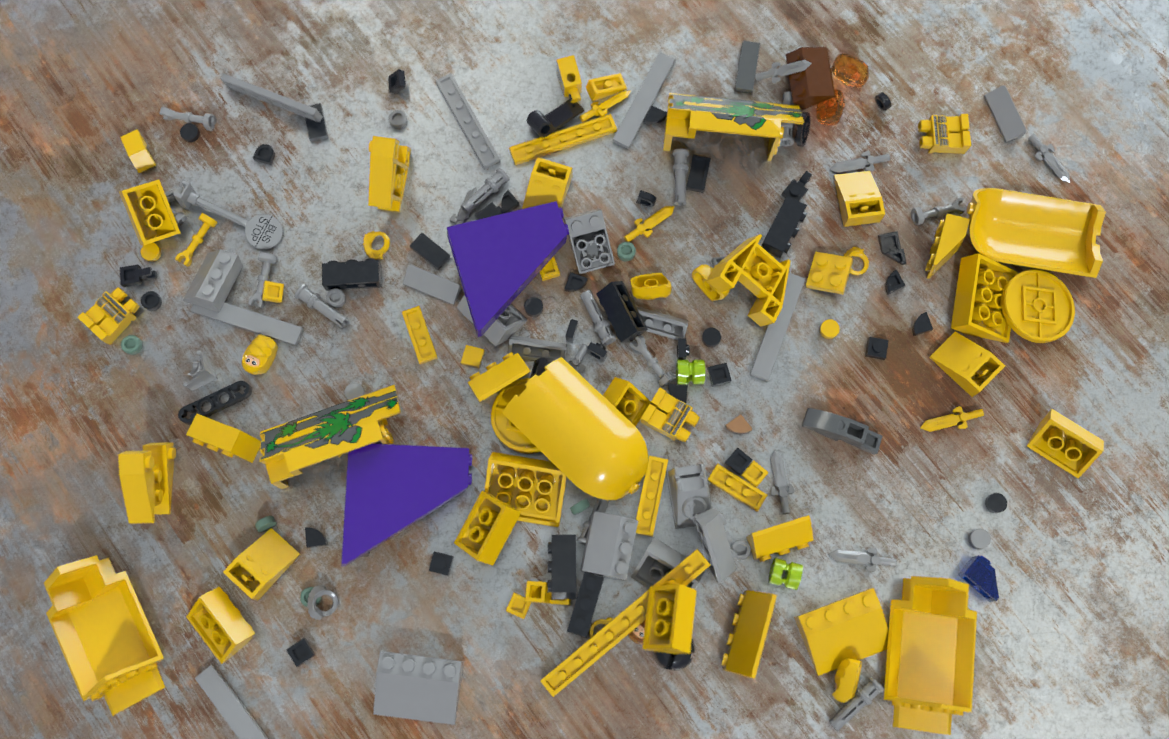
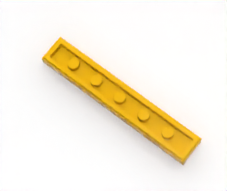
(563, 139)

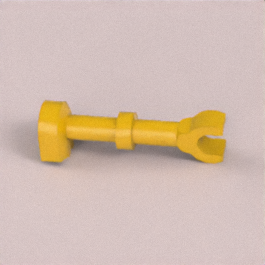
(198, 238)

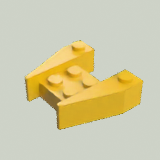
(387, 173)
(759, 274)
(147, 481)

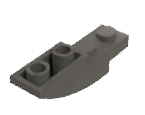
(843, 429)

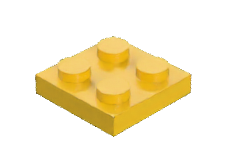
(829, 273)

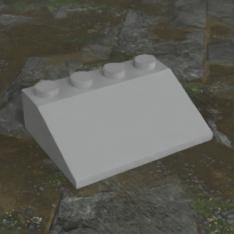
(417, 687)

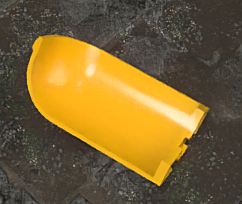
(1036, 231)
(580, 432)

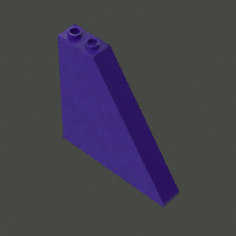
(503, 255)
(395, 488)

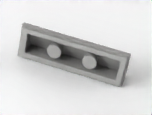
(1005, 114)
(431, 284)
(663, 324)
(534, 349)

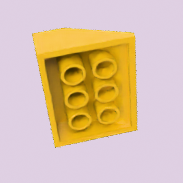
(979, 298)
(527, 485)
(844, 630)
(748, 633)

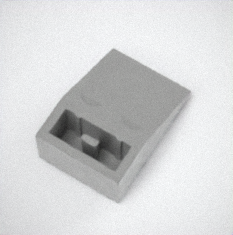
(589, 241)

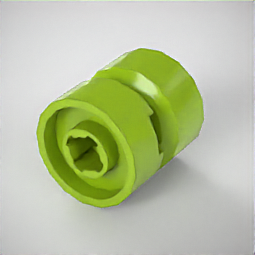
(690, 372)
(792, 575)

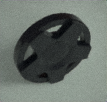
(803, 130)

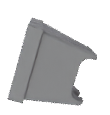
(688, 493)

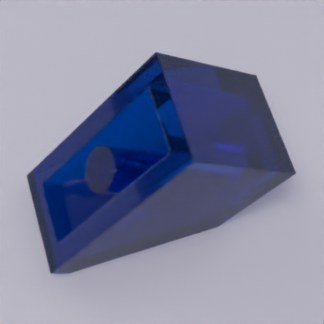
(981, 577)

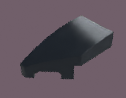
(891, 247)

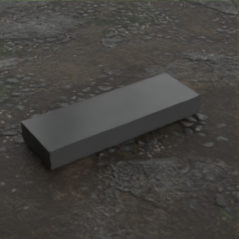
(747, 66)

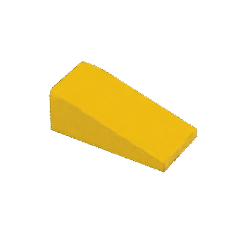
(605, 86)

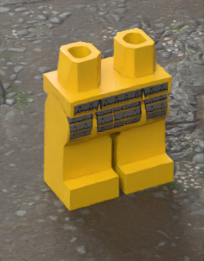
(945, 134)
(109, 316)
(669, 415)

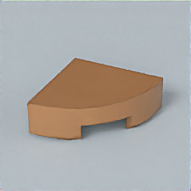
(739, 425)

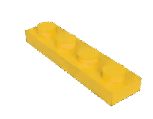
(651, 495)

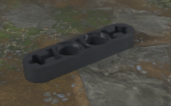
(214, 398)

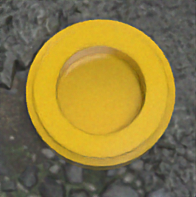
(151, 252)
(829, 329)

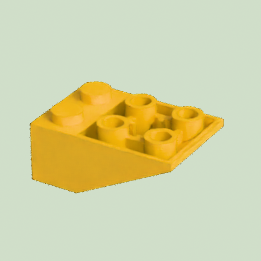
(547, 183)
(859, 198)
(947, 241)
(967, 363)
(261, 564)

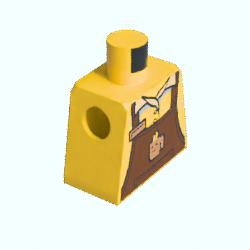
(569, 78)

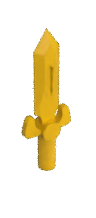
(597, 109)
(649, 223)
(951, 420)

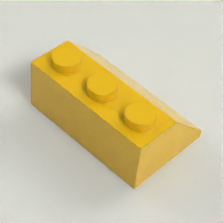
(149, 212)
(498, 376)
(627, 399)
(1065, 443)
(487, 528)
(781, 538)
(669, 619)
(220, 624)

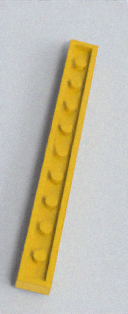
(619, 627)

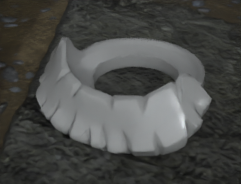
(317, 592)

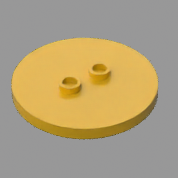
(1038, 306)
(503, 428)

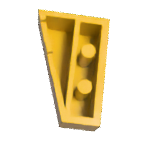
(223, 437)

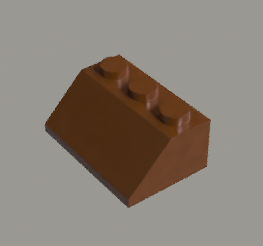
(815, 82)

